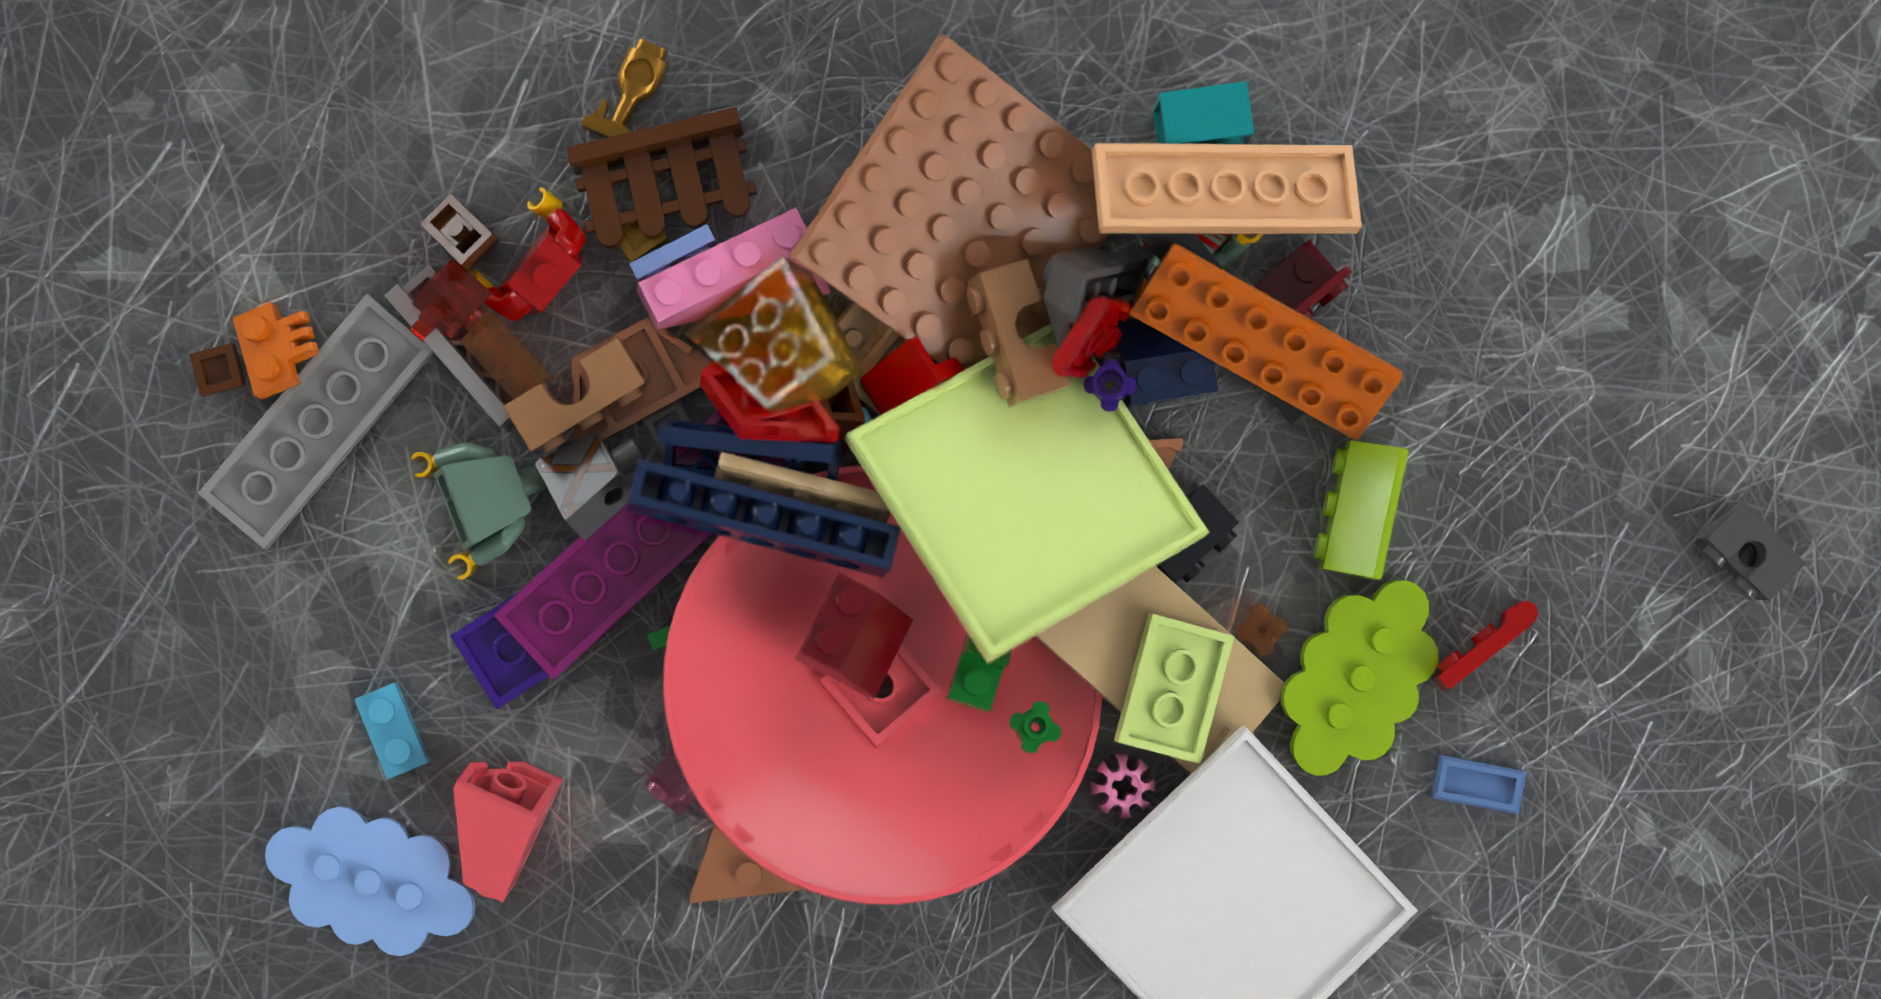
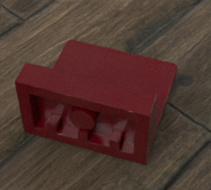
(1304, 280)

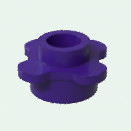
(1113, 373)

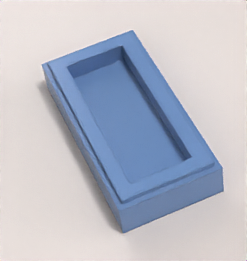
(1478, 784)

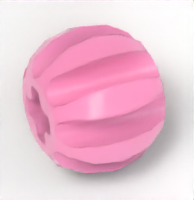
(1128, 798)

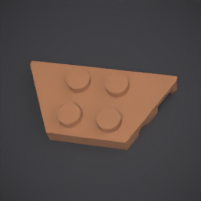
(664, 361)
(732, 874)

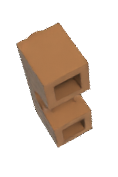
(997, 298)
(544, 418)

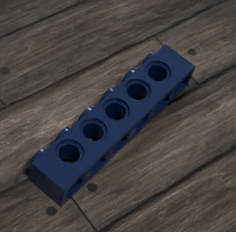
(763, 518)

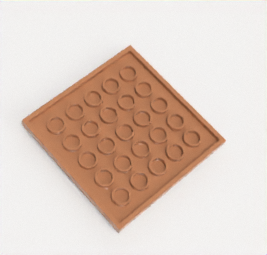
(947, 190)

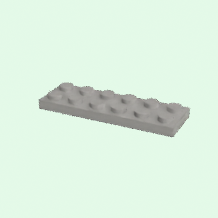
(316, 422)

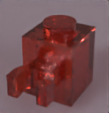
(450, 302)

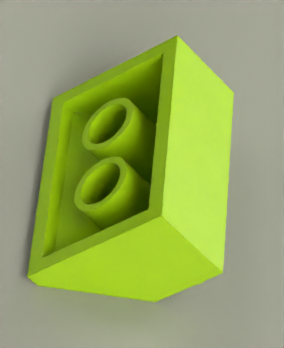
(1361, 509)

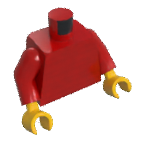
(542, 268)

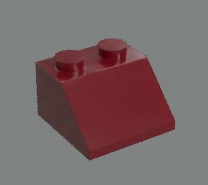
(854, 636)

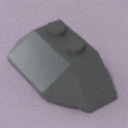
(1085, 275)

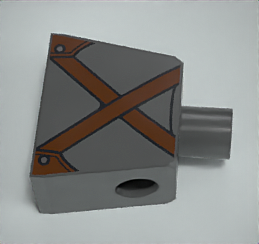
(590, 480)

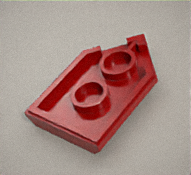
(1091, 336)

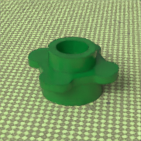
(1032, 739)

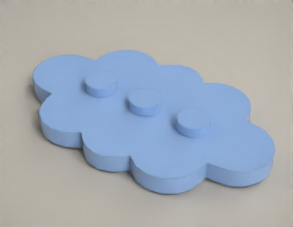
(370, 880)

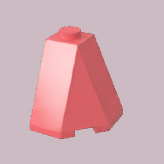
(499, 822)

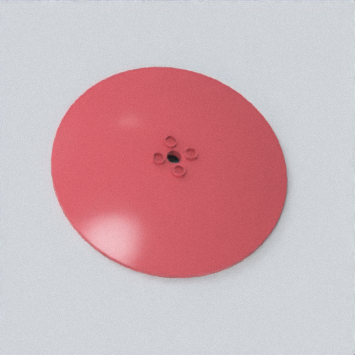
(849, 788)

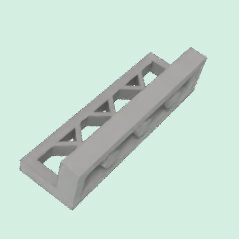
(449, 354)

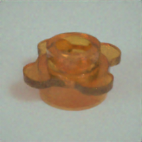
(1249, 630)

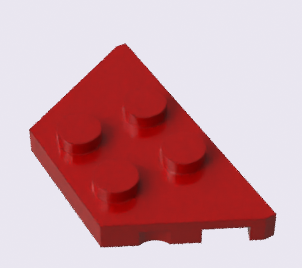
(755, 422)

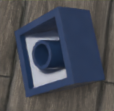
(1162, 366)

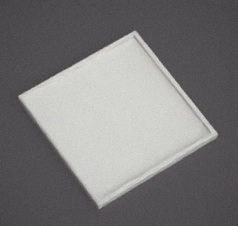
(1235, 890)

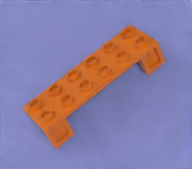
(1265, 342)

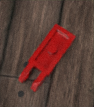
(1487, 643)

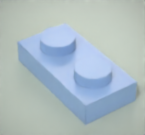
(673, 253)

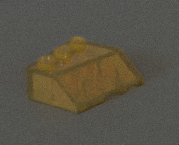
(779, 339)

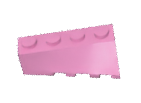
(711, 277)

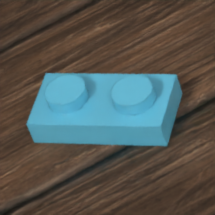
(392, 730)

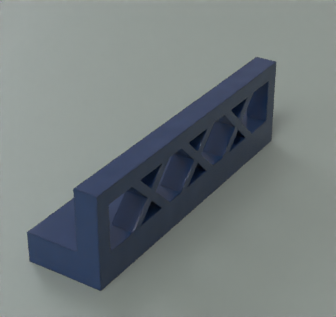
(723, 438)

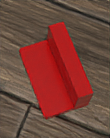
(906, 375)

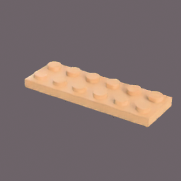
(1226, 188)

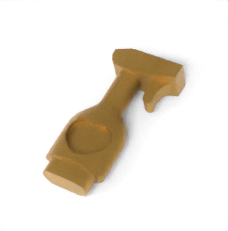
(637, 81)

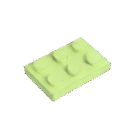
(1174, 688)

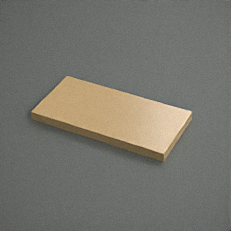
(1106, 635)

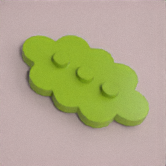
(1359, 677)

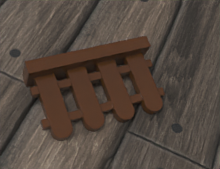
(677, 142)

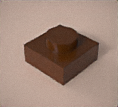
(217, 370)

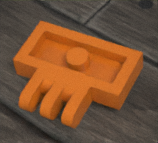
(273, 347)

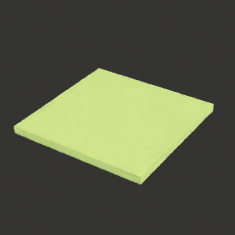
(1024, 502)

